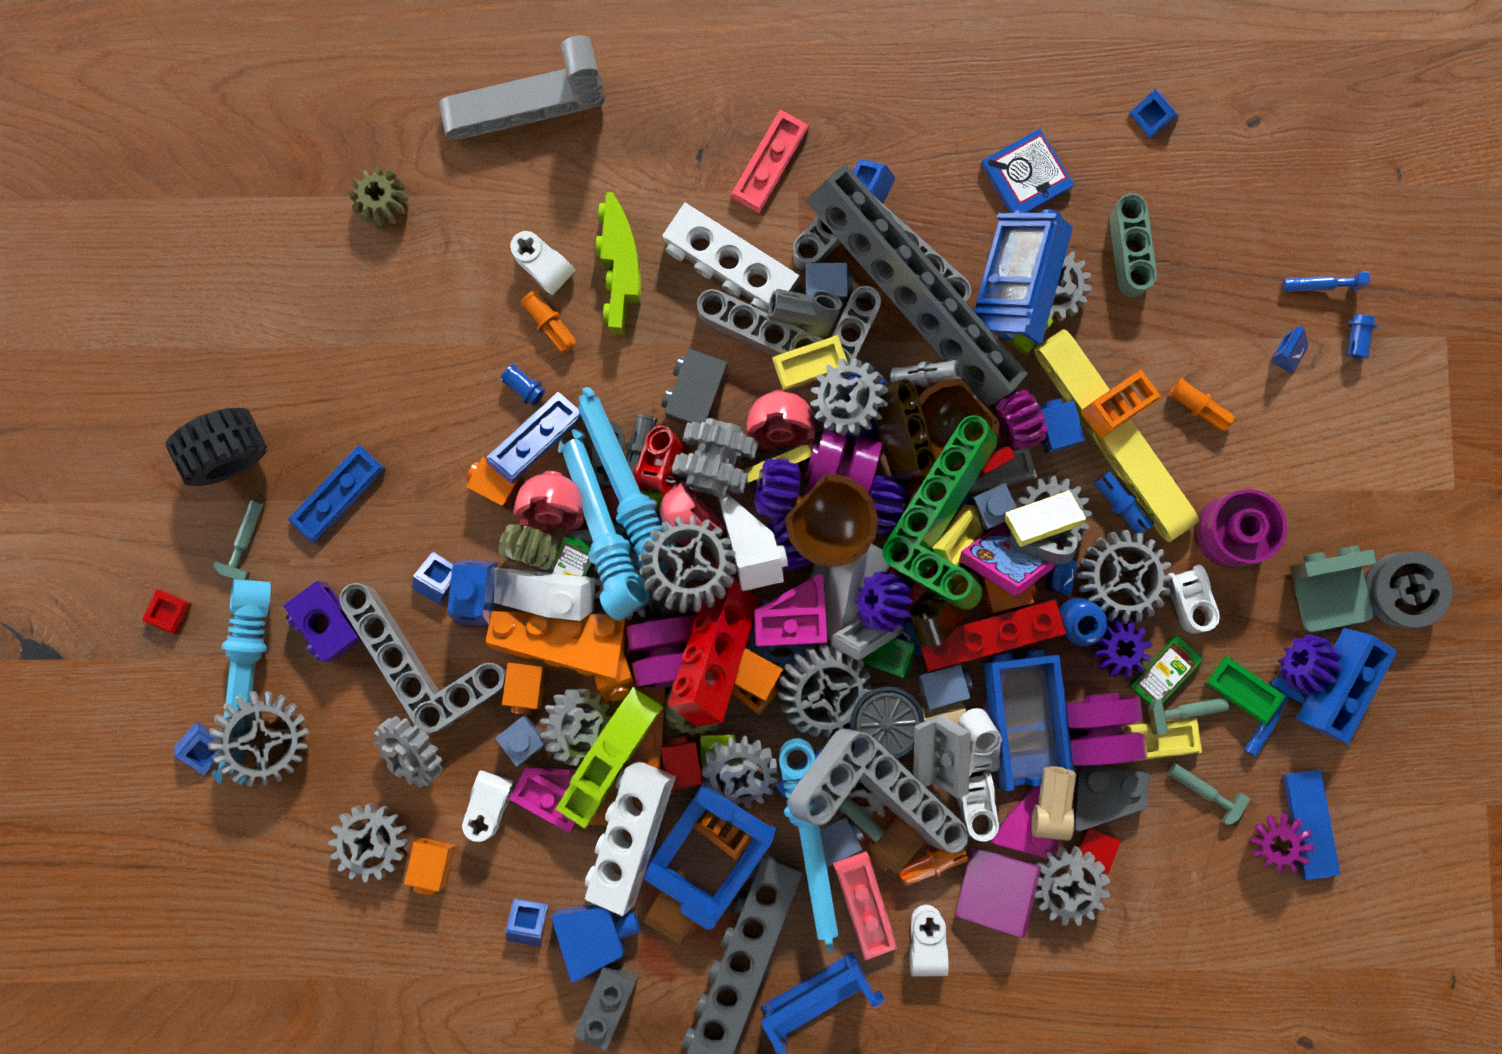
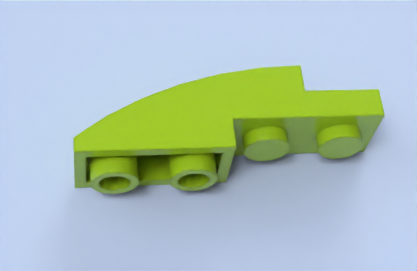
(619, 252)
(609, 756)

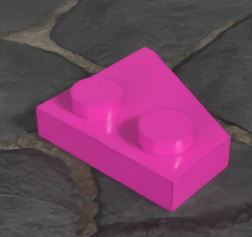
(793, 617)
(542, 790)
(1016, 829)

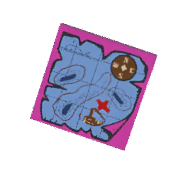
(1002, 564)

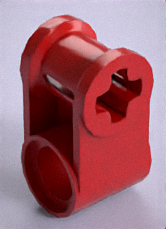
(658, 460)

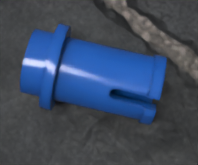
(1360, 336)
(523, 385)

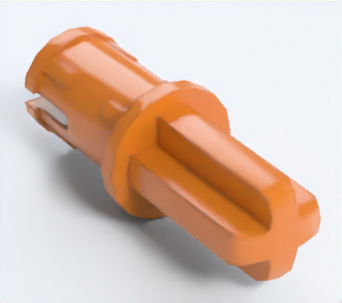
(548, 321)
(1201, 405)
(931, 864)

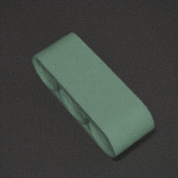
(1139, 232)

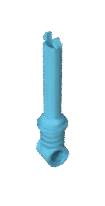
(635, 509)
(622, 587)
(244, 648)
(811, 846)

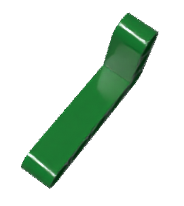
(940, 514)

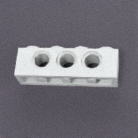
(693, 225)
(653, 789)

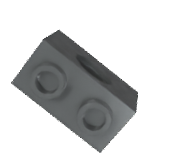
(606, 1005)

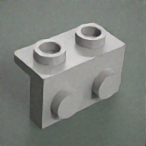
(942, 755)

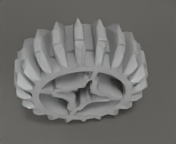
(676, 556)
(1134, 589)
(796, 697)
(241, 740)

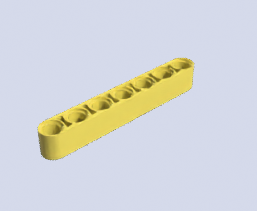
(1123, 447)

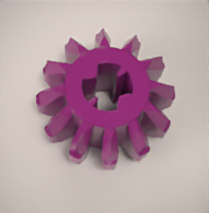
(1021, 419)
(1286, 832)

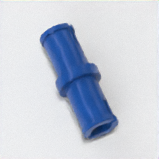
(1123, 503)

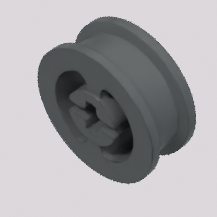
(1429, 587)

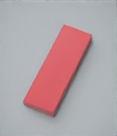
(769, 161)
(865, 905)

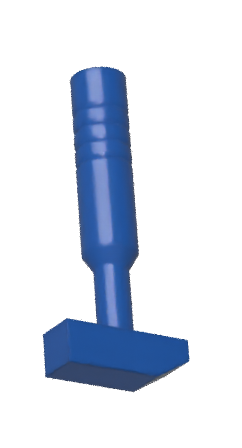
(1356, 283)
(1263, 731)

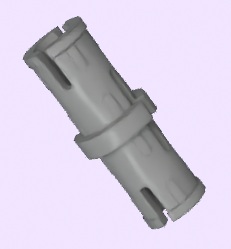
(928, 373)

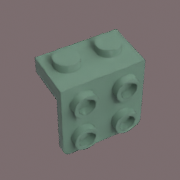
(1333, 589)

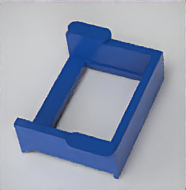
(696, 902)
(815, 997)

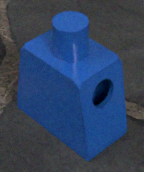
(472, 592)
(592, 937)

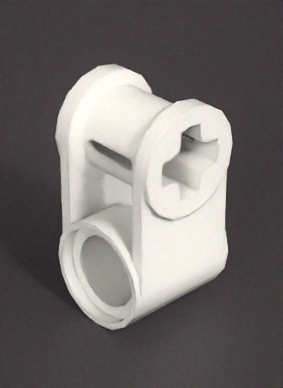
(544, 265)
(1191, 597)
(984, 741)
(487, 799)
(980, 803)
(928, 947)

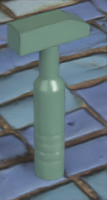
(241, 543)
(1159, 716)
(1234, 808)
(859, 817)

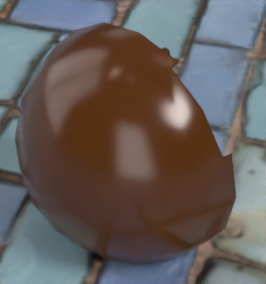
(946, 406)
(833, 522)

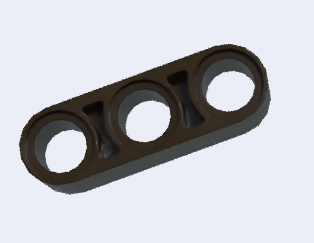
(905, 433)
(935, 617)

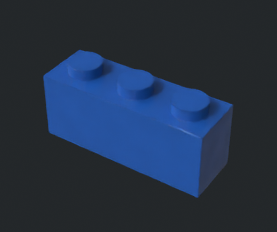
(1345, 702)

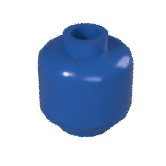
(1091, 624)

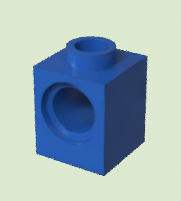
(1062, 426)

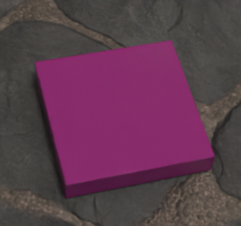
(998, 892)

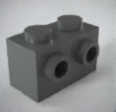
(695, 388)

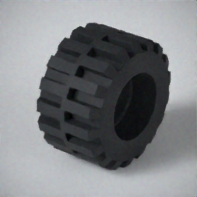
(216, 446)

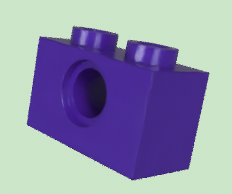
(307, 608)

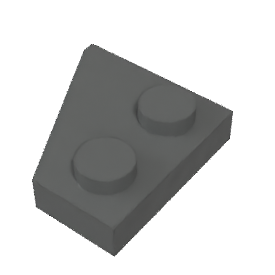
(1107, 794)

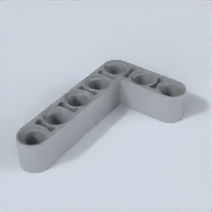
(529, 98)
(826, 243)
(792, 335)
(412, 667)
(885, 785)

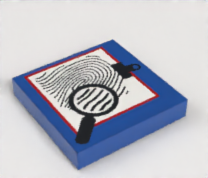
(1027, 173)

